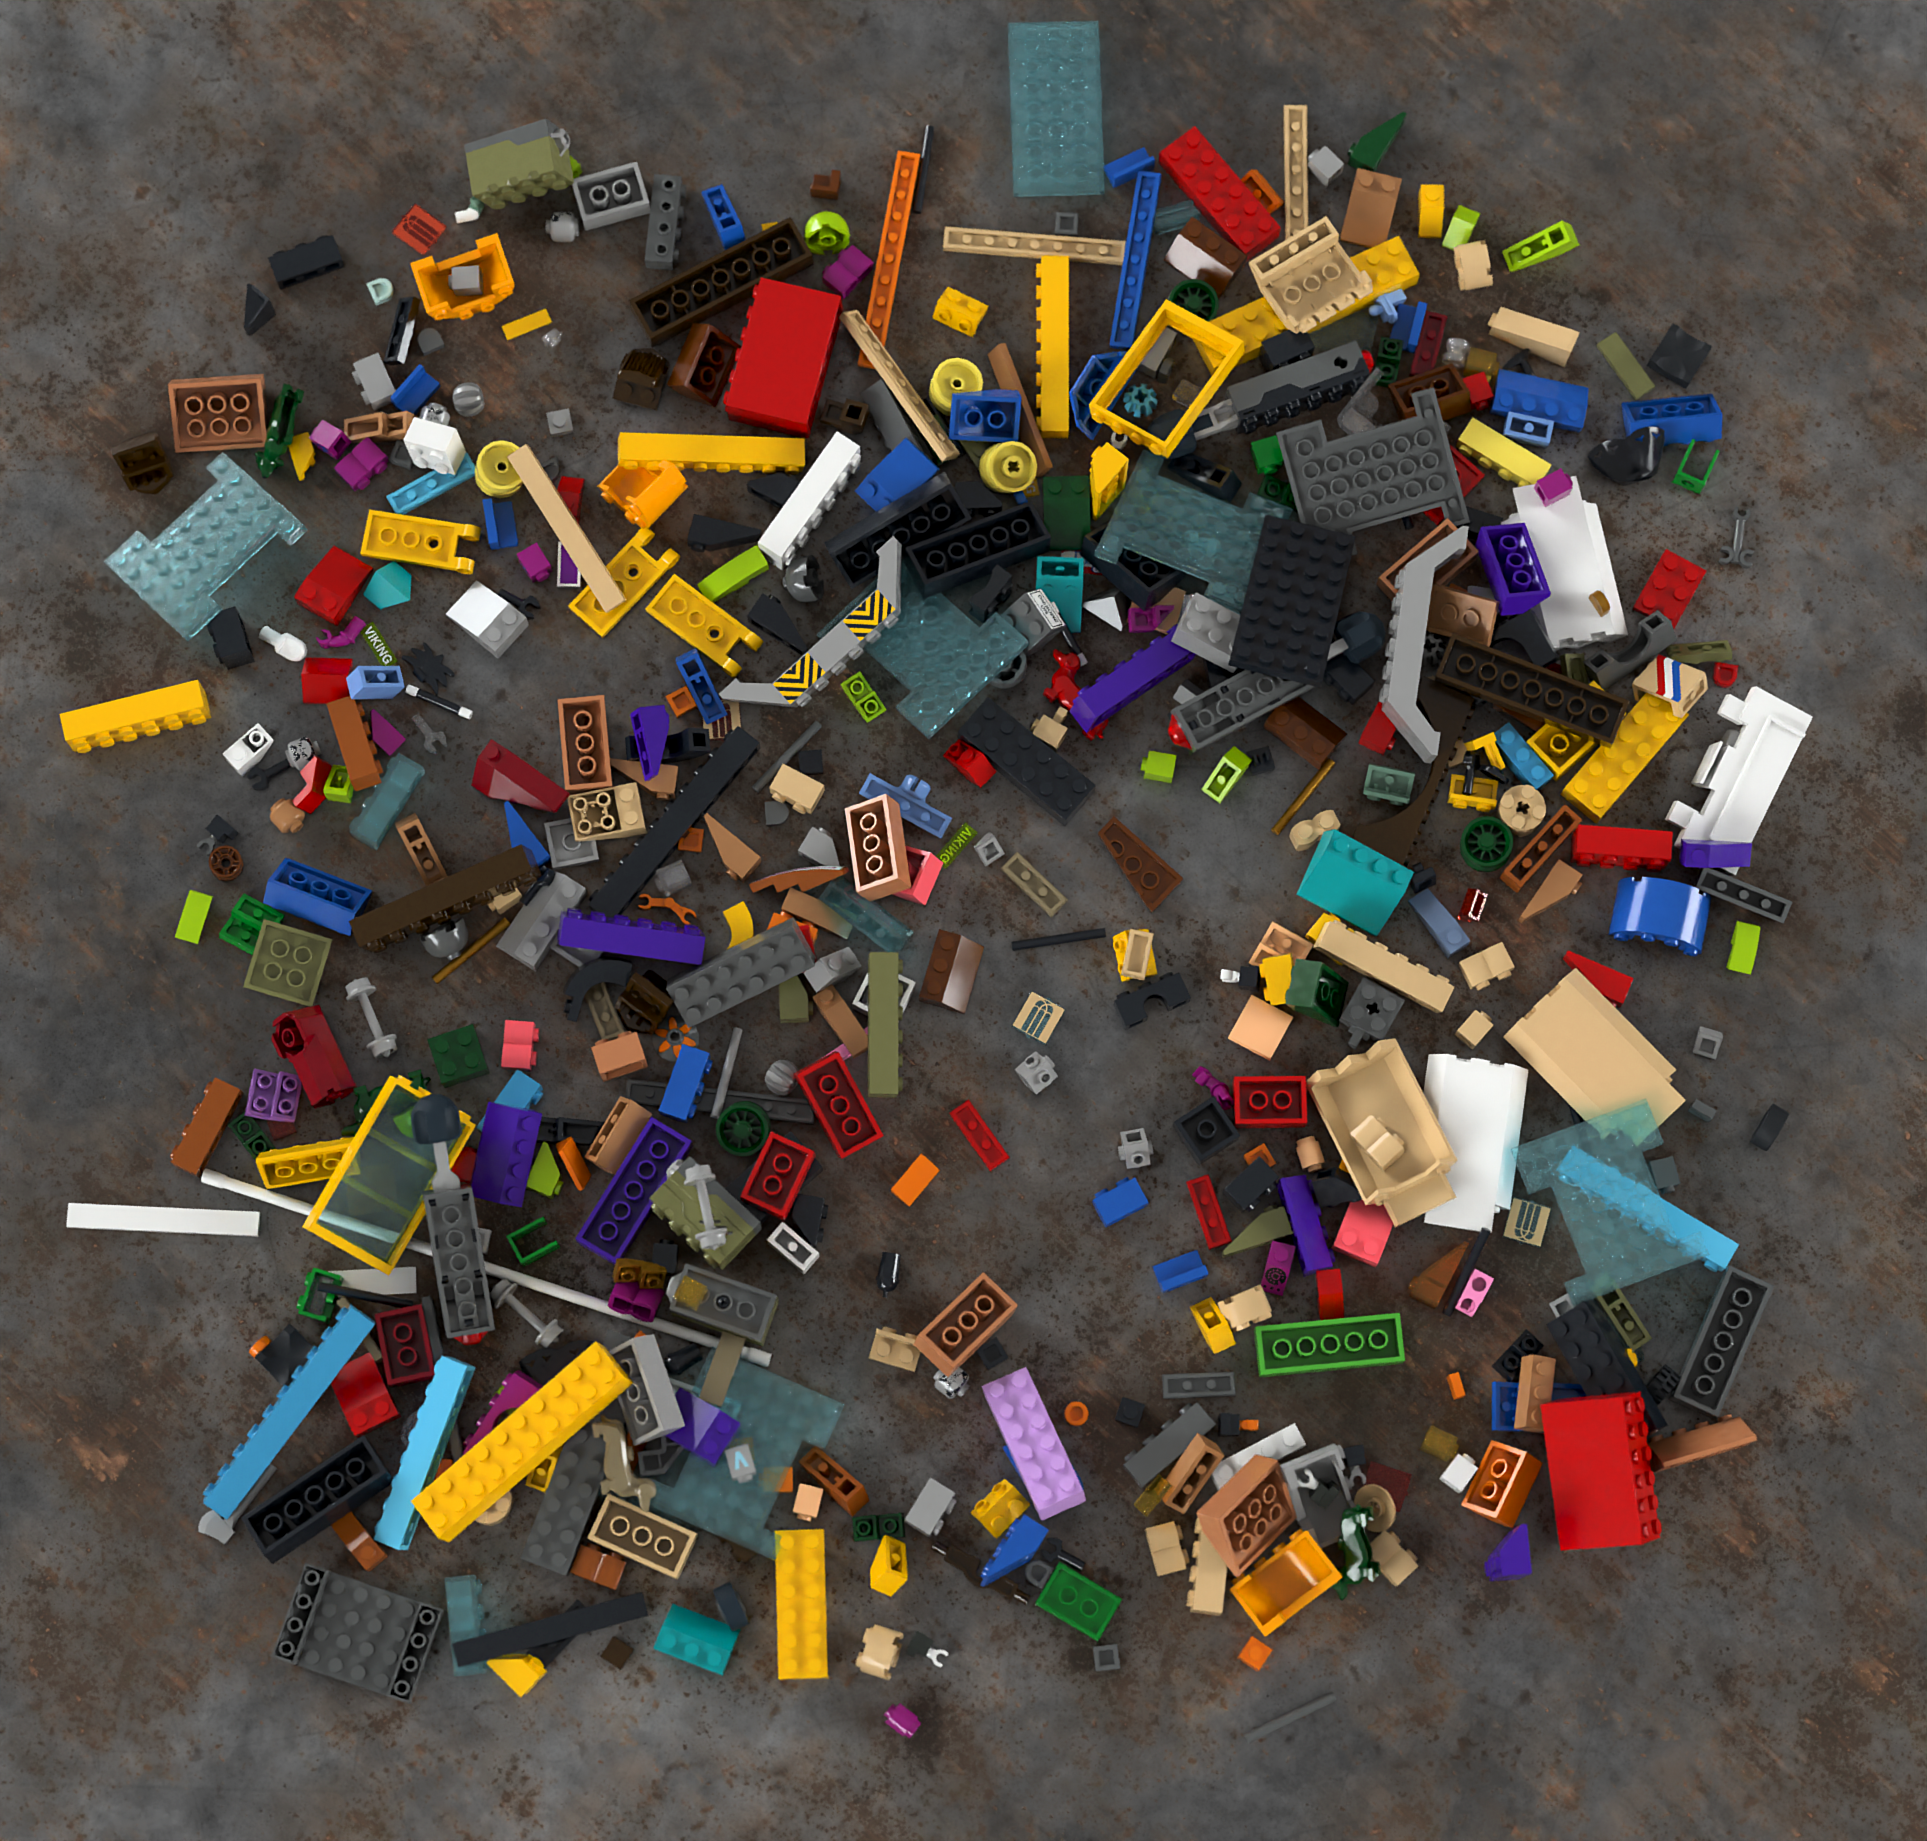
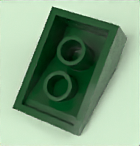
(1066, 511)
(1316, 991)

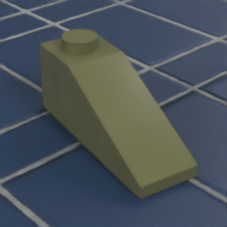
(794, 1002)
(1268, 1226)
(1624, 1319)

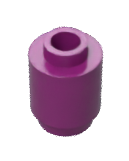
(902, 1720)

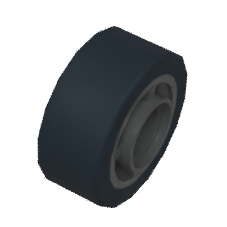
(731, 1606)

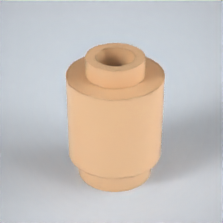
(1310, 1154)

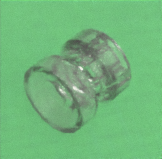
(1455, 352)

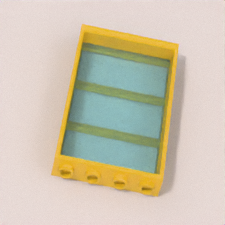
(379, 1183)

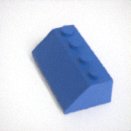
(1540, 398)
(1680, 418)
(316, 896)

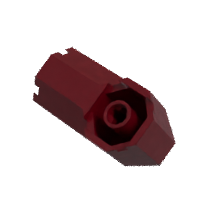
(312, 1049)

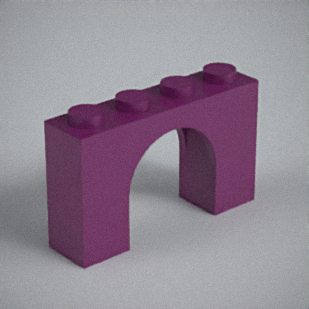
(516, 1391)

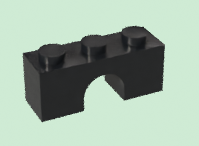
(1169, 990)

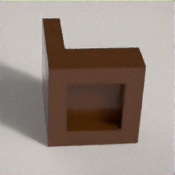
(826, 186)

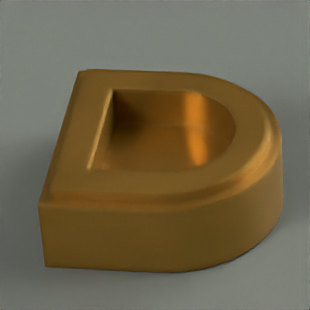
(1600, 602)

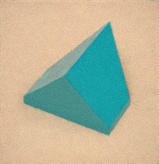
(389, 586)

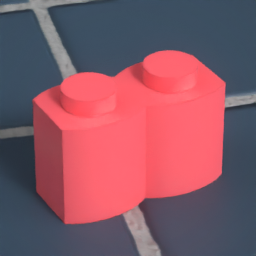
(519, 1045)

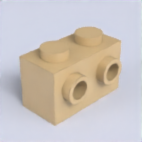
(796, 789)

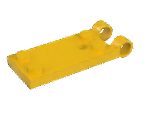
(409, 538)
(633, 587)
(695, 617)

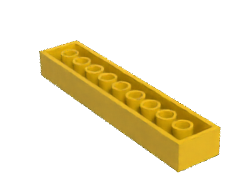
(1386, 265)
(521, 1442)

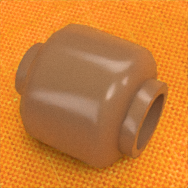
(287, 816)

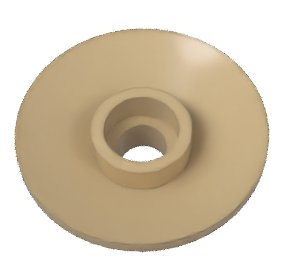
(1373, 1496)

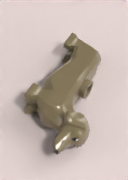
(617, 1464)

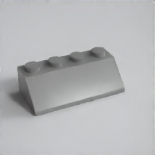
(537, 924)
(650, 1401)

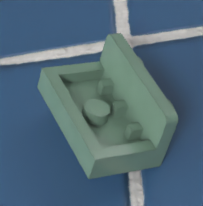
(1388, 784)

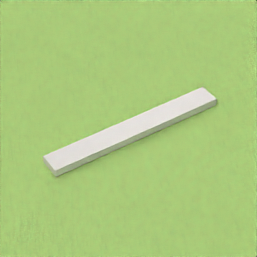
(163, 1219)

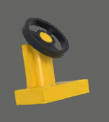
(1494, 770)

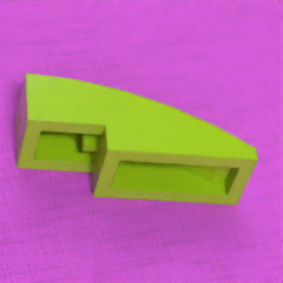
(733, 574)

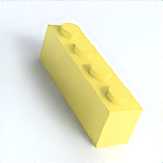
(1501, 454)

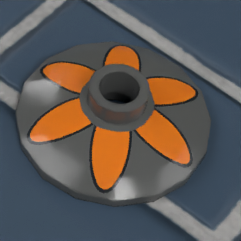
(662, 1040)

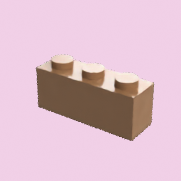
(618, 1135)
(1533, 1389)
(1192, 1472)

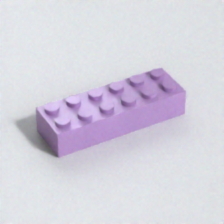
(1033, 1443)

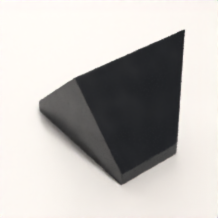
(257, 310)

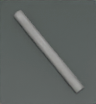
(726, 1073)

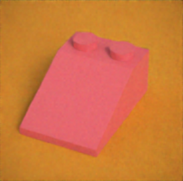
(923, 873)
(1363, 1232)

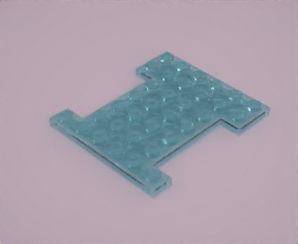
(1188, 531)
(203, 547)
(937, 653)
(1608, 1199)
(774, 1423)

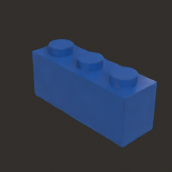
(685, 1084)

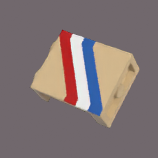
(1671, 682)

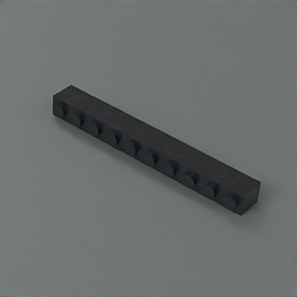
(680, 815)

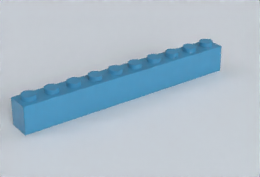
(288, 1411)

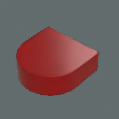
(1724, 674)

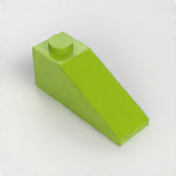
(1541, 246)

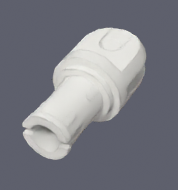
(285, 644)

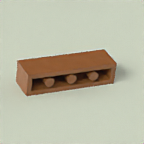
(354, 742)
(1540, 848)
(206, 1127)

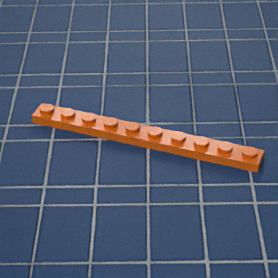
(891, 248)

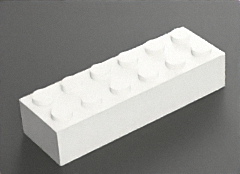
(810, 501)

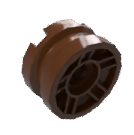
(226, 853)

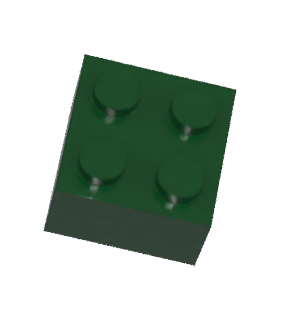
(458, 1056)

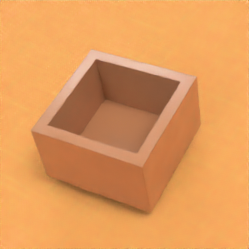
(619, 1056)

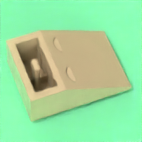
(607, 813)

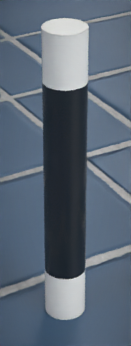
(1070, 640)
(438, 701)

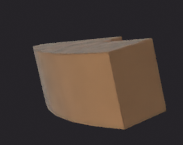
(378, 427)
(817, 912)

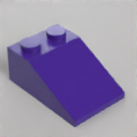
(705, 1430)

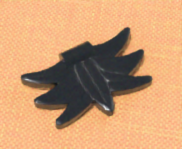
(428, 668)

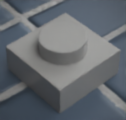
(560, 422)

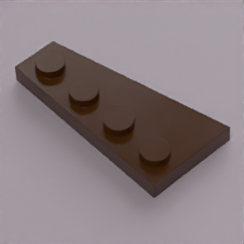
(1143, 867)

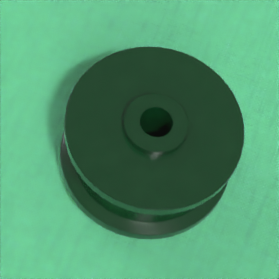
(1196, 298)
(1486, 844)
(743, 1128)

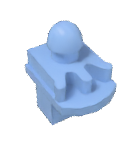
(1385, 306)

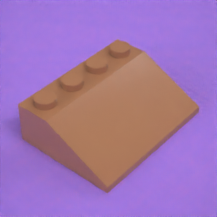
(218, 413)
(1699, 1443)
(1248, 1513)

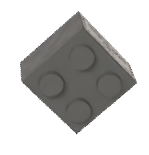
(1034, 619)

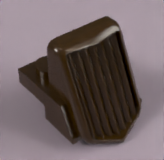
(642, 378)
(143, 463)
(644, 1003)

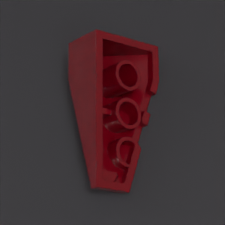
(509, 778)

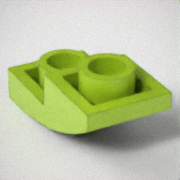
(863, 697)
(193, 916)
(1744, 947)

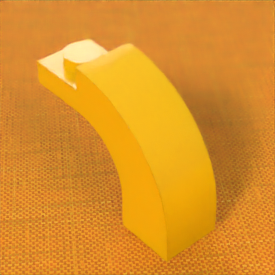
(740, 923)

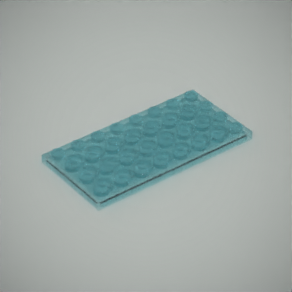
(1056, 108)

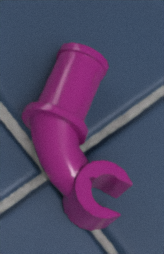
(345, 637)
(1217, 1088)

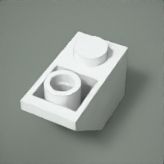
(248, 749)

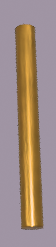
(1303, 796)
(471, 950)

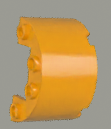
(443, 303)
(643, 492)
(1285, 1582)

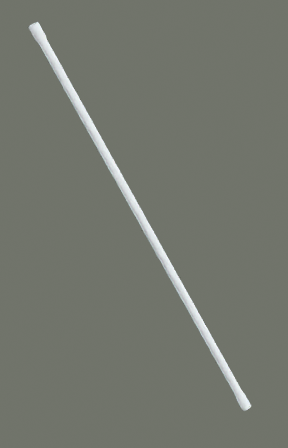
(750, 1354)

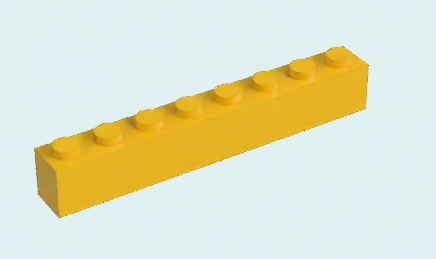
(1054, 346)
(712, 452)

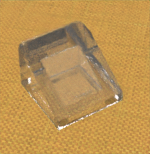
(1186, 393)

